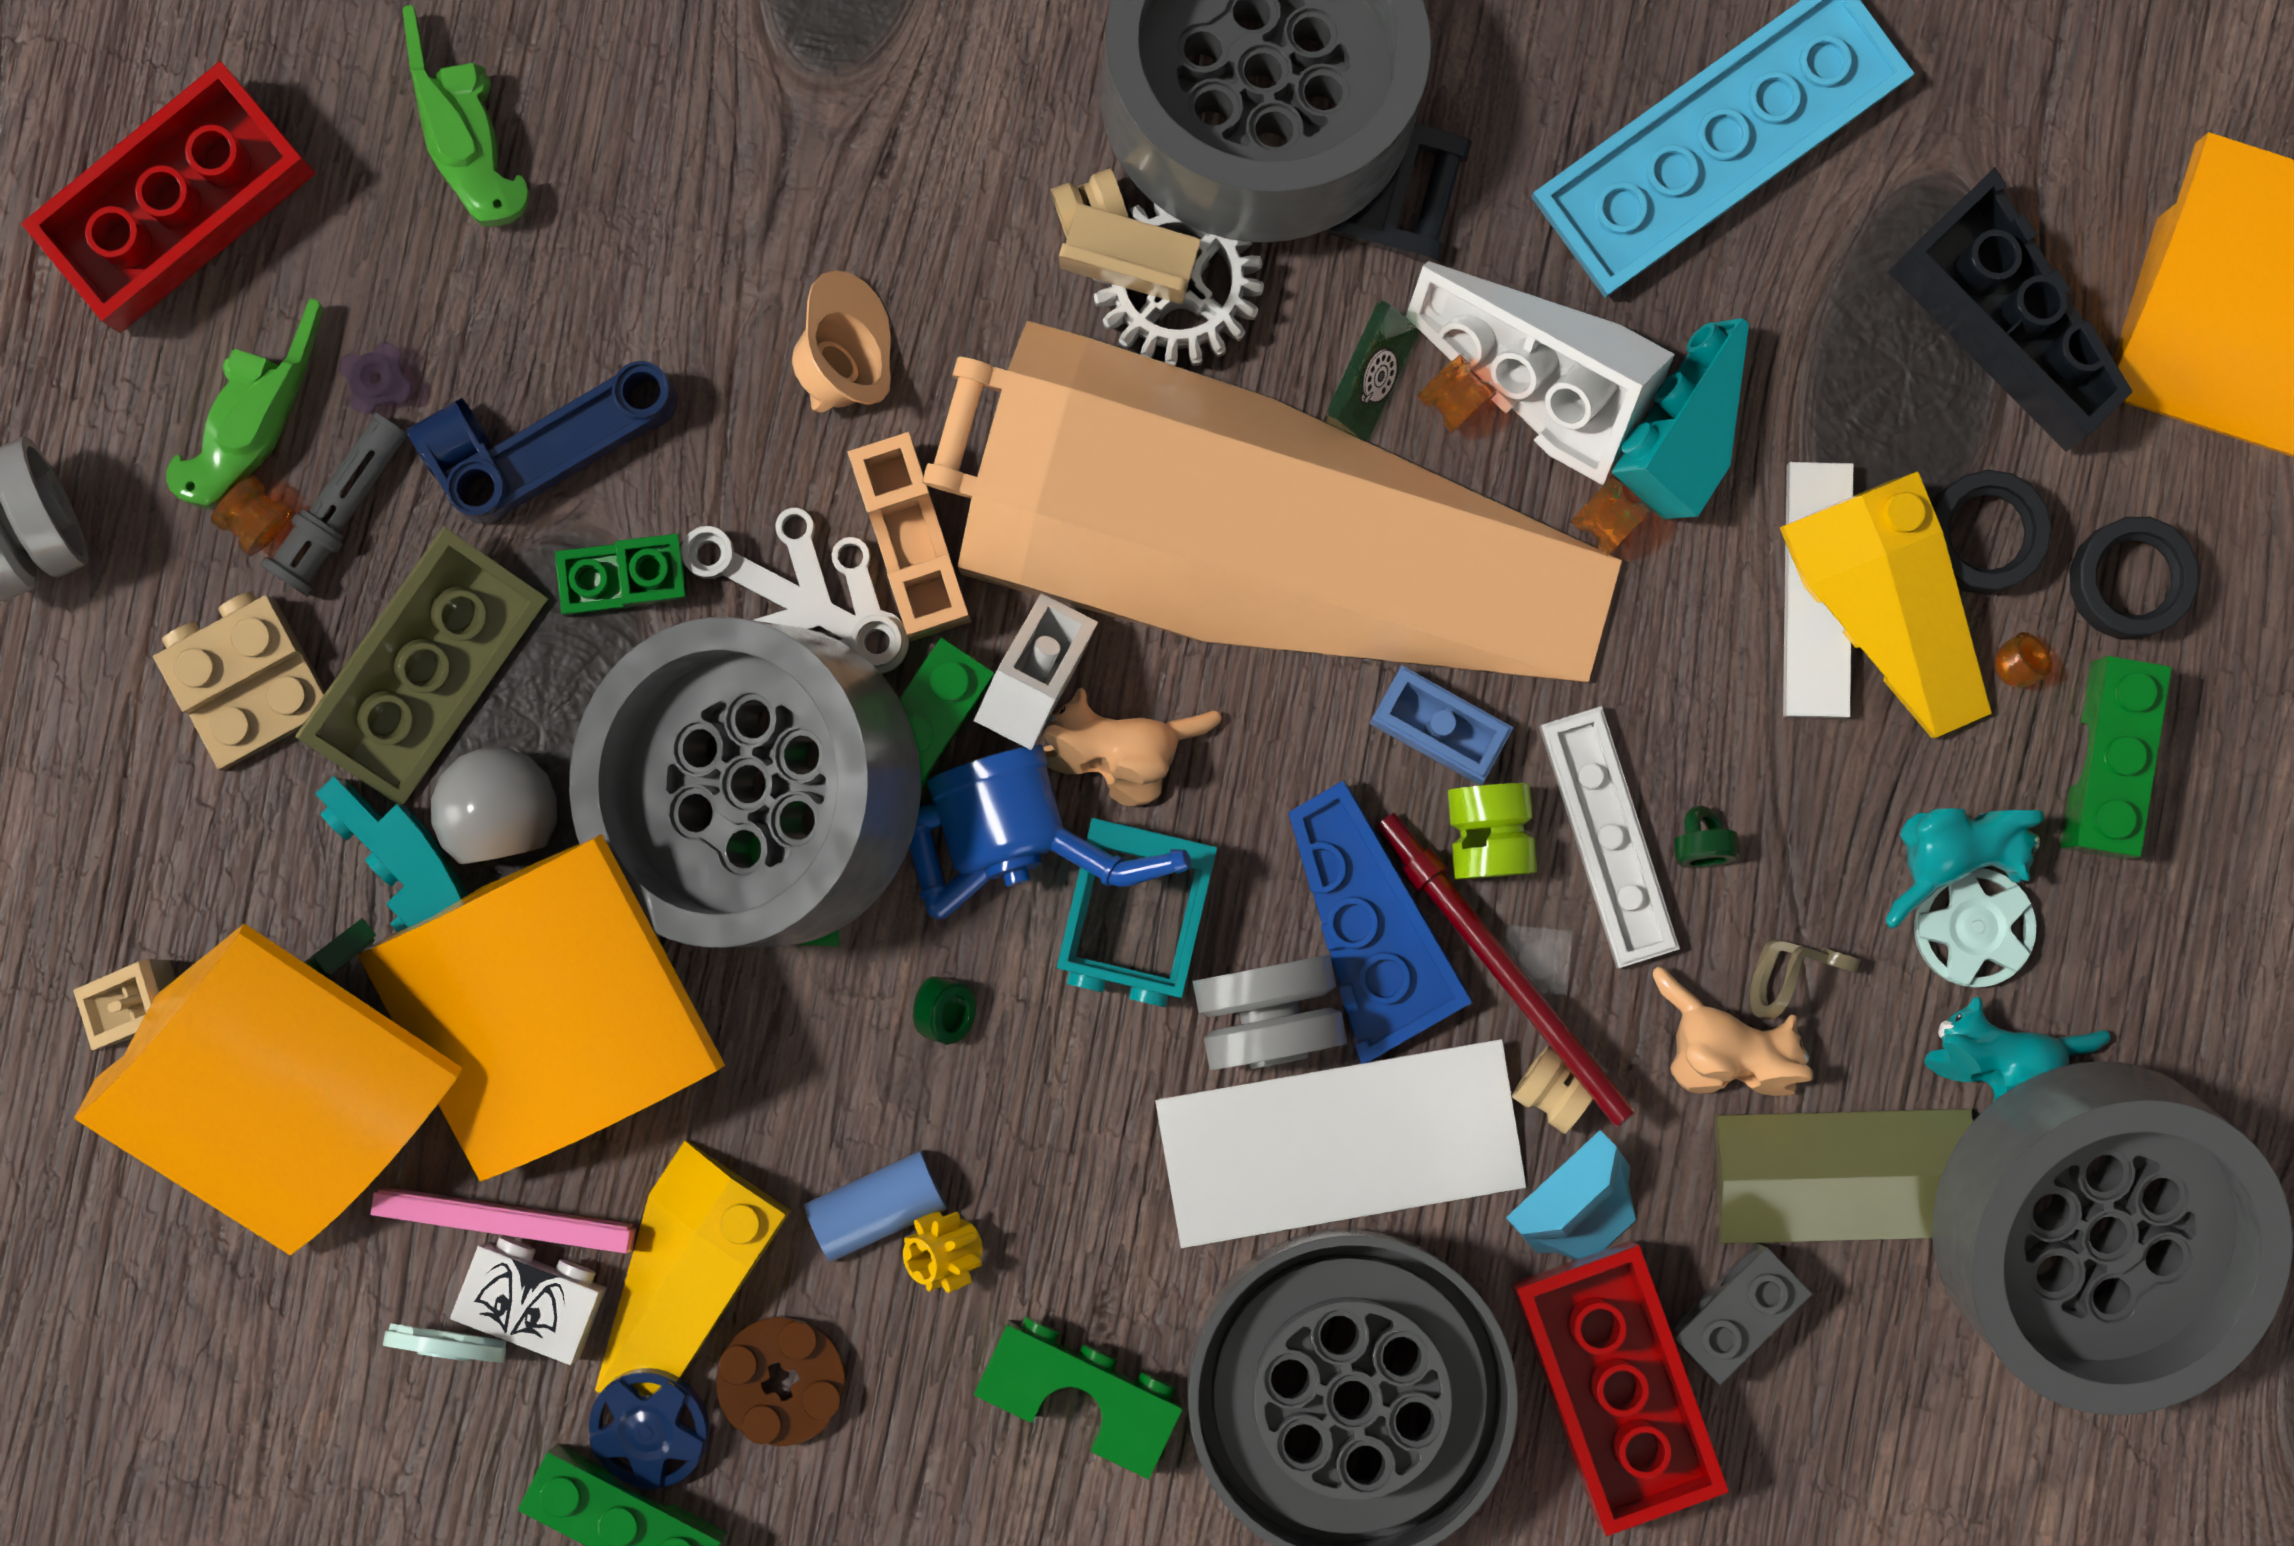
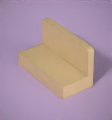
(1129, 253)

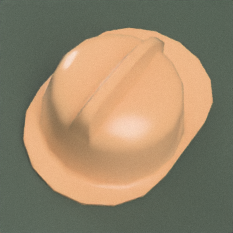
(844, 344)

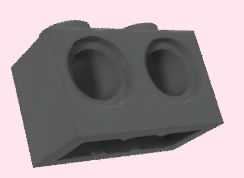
(1739, 1313)

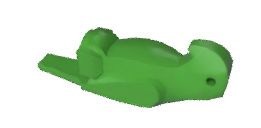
(462, 134)
(244, 419)

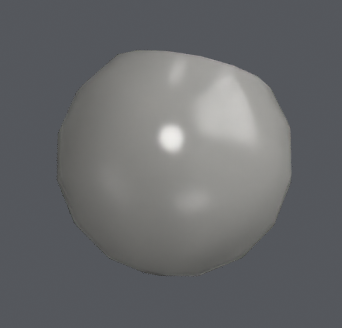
(493, 805)

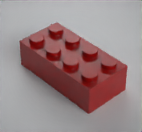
(168, 198)
(1619, 1388)

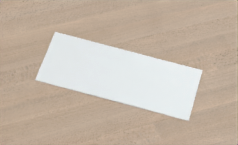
(1341, 1143)

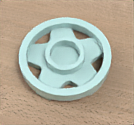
(1976, 930)
(445, 1343)

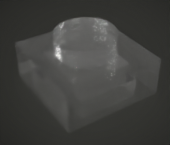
(1541, 956)

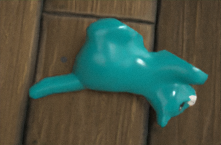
(1952, 845)
(2001, 1058)

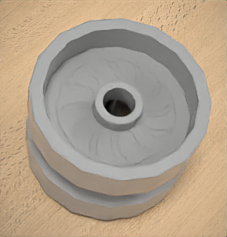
(34, 521)
(1270, 1014)

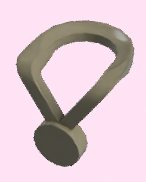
(1766, 963)

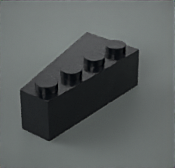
(2013, 313)

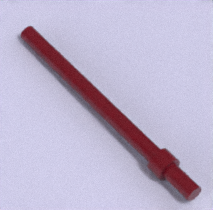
(1426, 872)

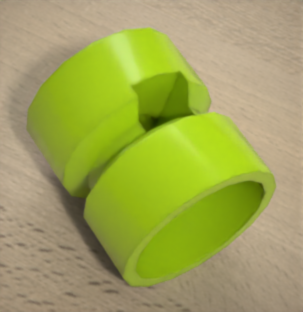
(1492, 830)

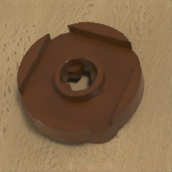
(765, 1415)

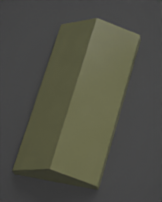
(421, 667)
(1832, 1174)

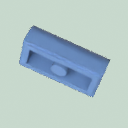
(1441, 725)
(874, 1206)

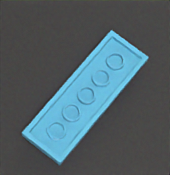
(1720, 137)

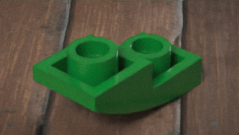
(620, 575)

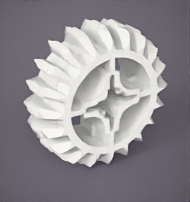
(1200, 302)

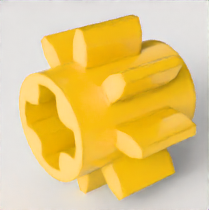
(942, 1251)

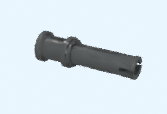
(383, 440)

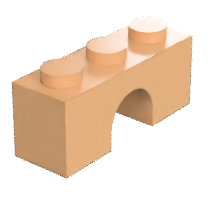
(909, 536)

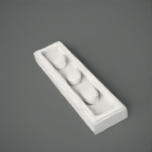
(1814, 646)
(1609, 837)

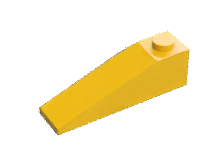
(1894, 591)
(687, 1264)

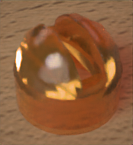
(2023, 661)

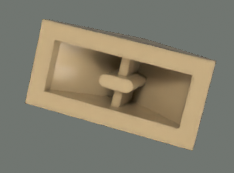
(118, 1002)

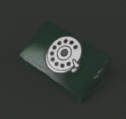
(1372, 372)

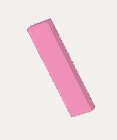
(504, 1219)

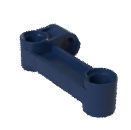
(543, 453)

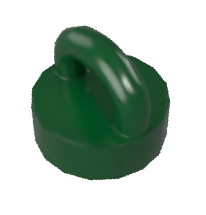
(1705, 847)
(944, 1010)

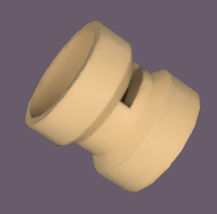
(1100, 193)
(1554, 1090)

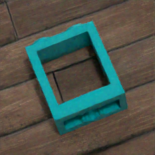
(1141, 844)

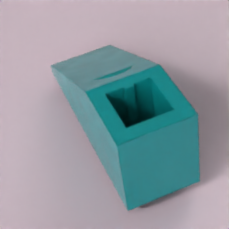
(1689, 434)

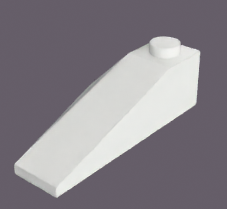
(1558, 368)

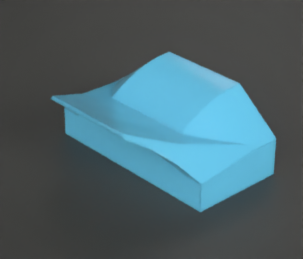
(1580, 1204)

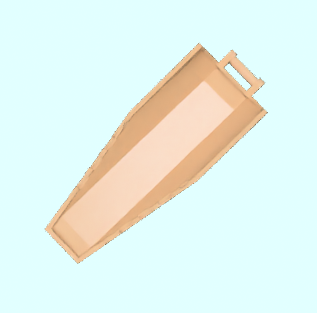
(1251, 521)

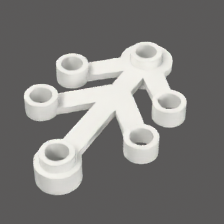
(810, 603)

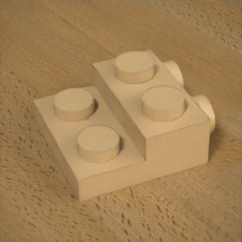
(241, 678)

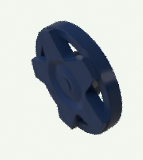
(648, 1428)

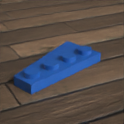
(1380, 943)

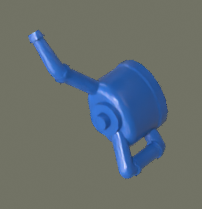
(999, 823)

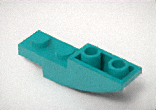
(400, 851)

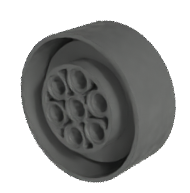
(1222, 173)
(646, 775)
(1276, 1314)
(2167, 1319)

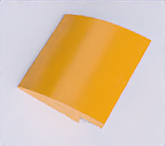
(2217, 300)
(547, 1005)
(266, 1090)

